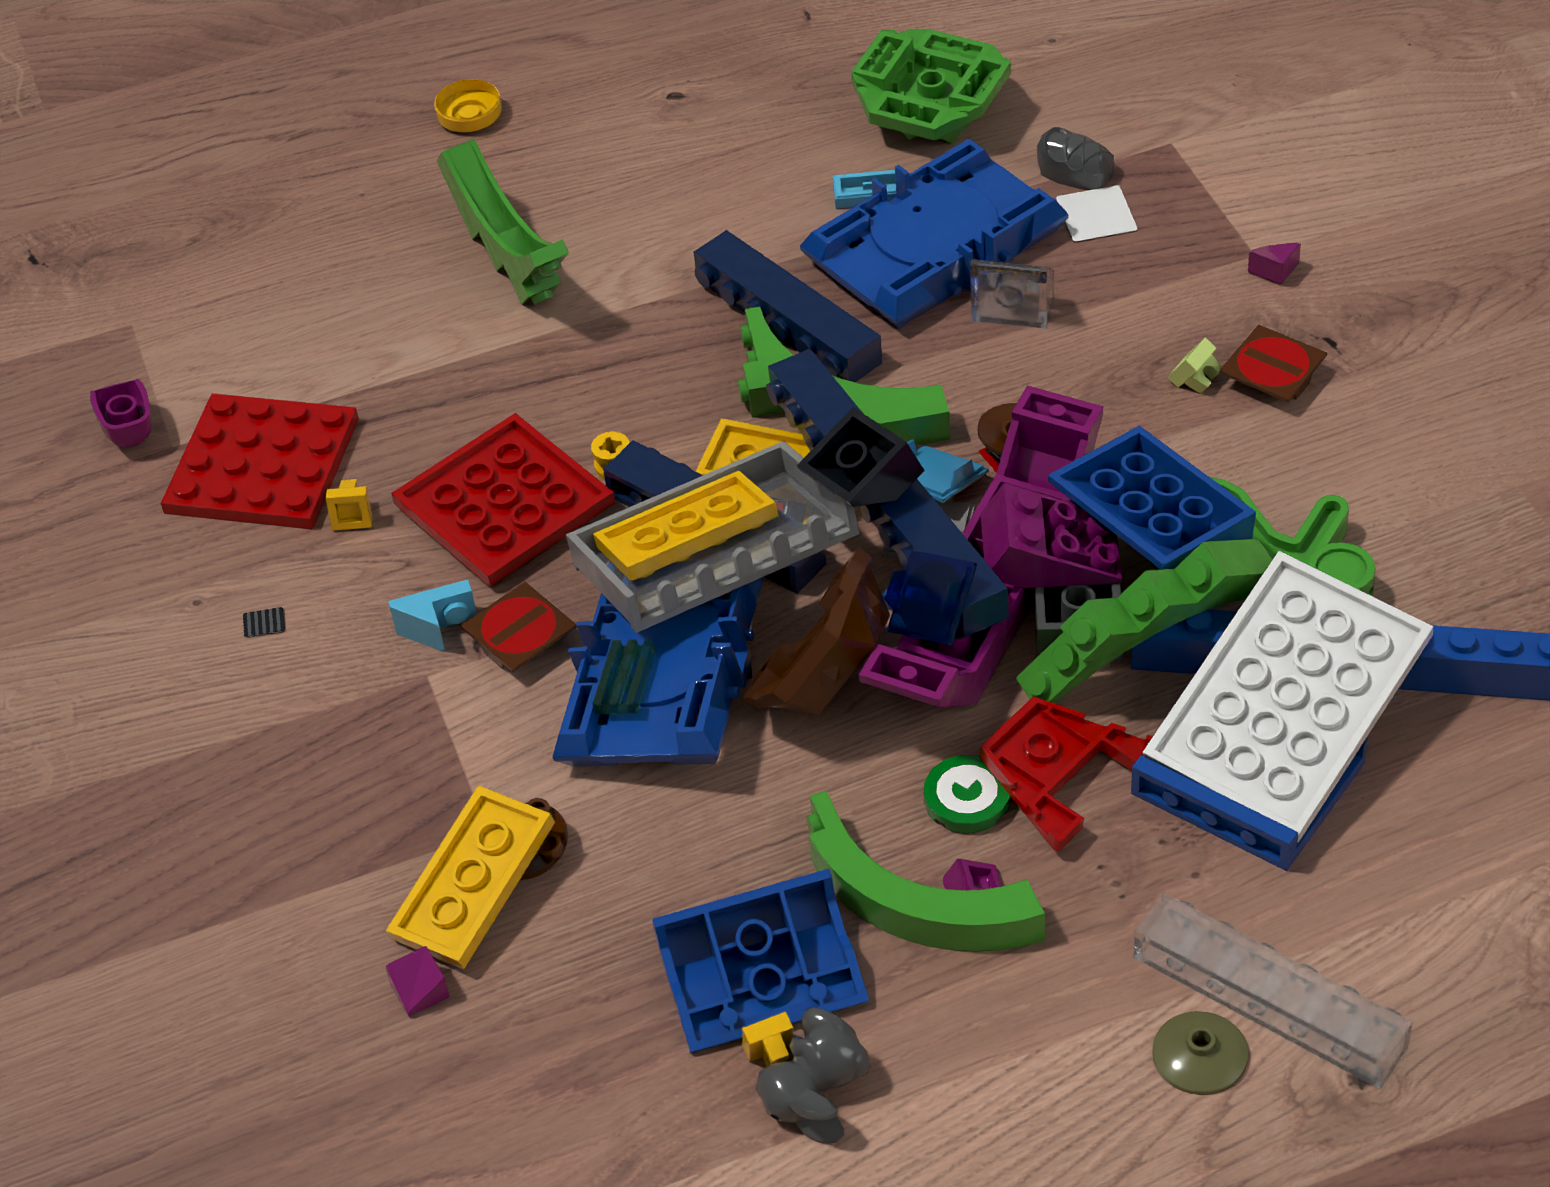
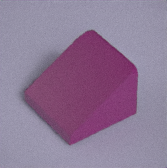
(971, 876)

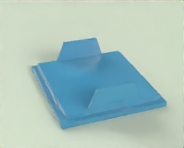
(945, 473)

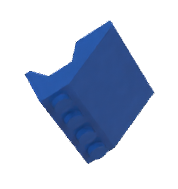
(758, 958)

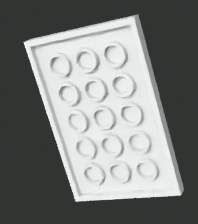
(1289, 692)

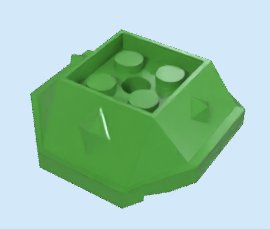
(928, 82)

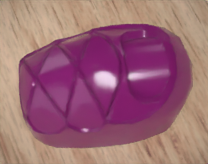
(123, 412)

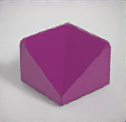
(1274, 261)
(417, 981)

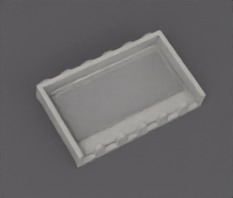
(806, 524)

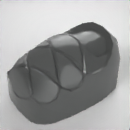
(1074, 159)

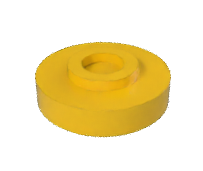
(468, 105)

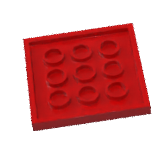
(260, 461)
(503, 499)

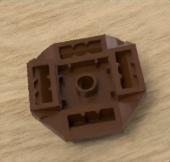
(820, 664)

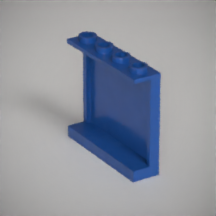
(1227, 817)

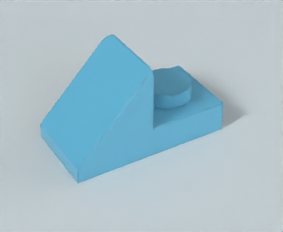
(426, 612)

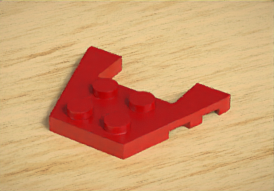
(1043, 751)

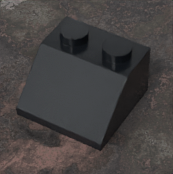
(862, 462)

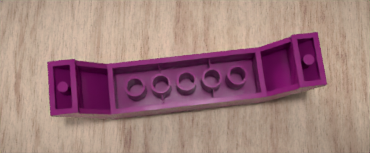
(1041, 438)

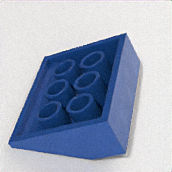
(1153, 498)

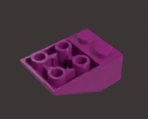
(1046, 541)

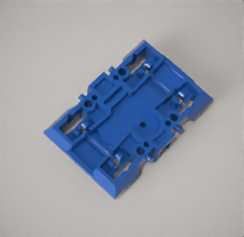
(924, 239)
(697, 661)

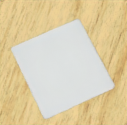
(1097, 213)

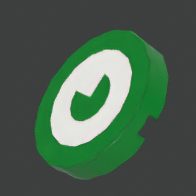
(964, 795)

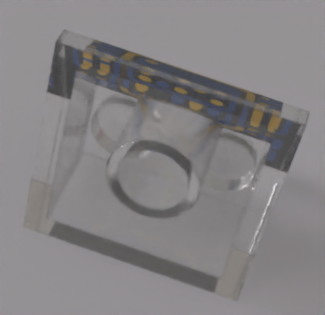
(1011, 293)

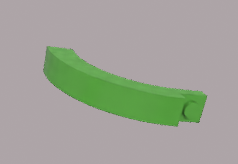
(916, 912)

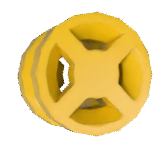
(606, 448)

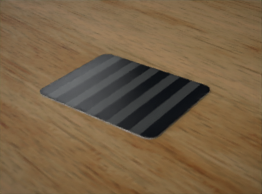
(263, 622)

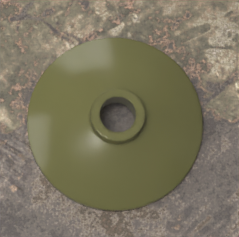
(1198, 1068)

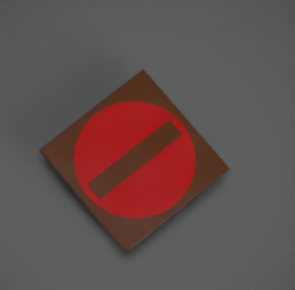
(1274, 363)
(518, 627)

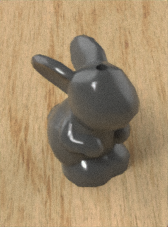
(821, 1061)

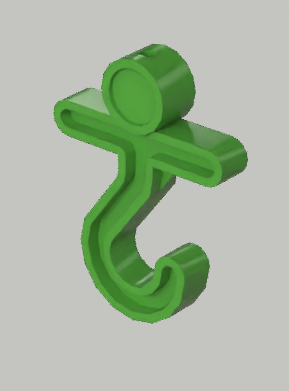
(1317, 541)

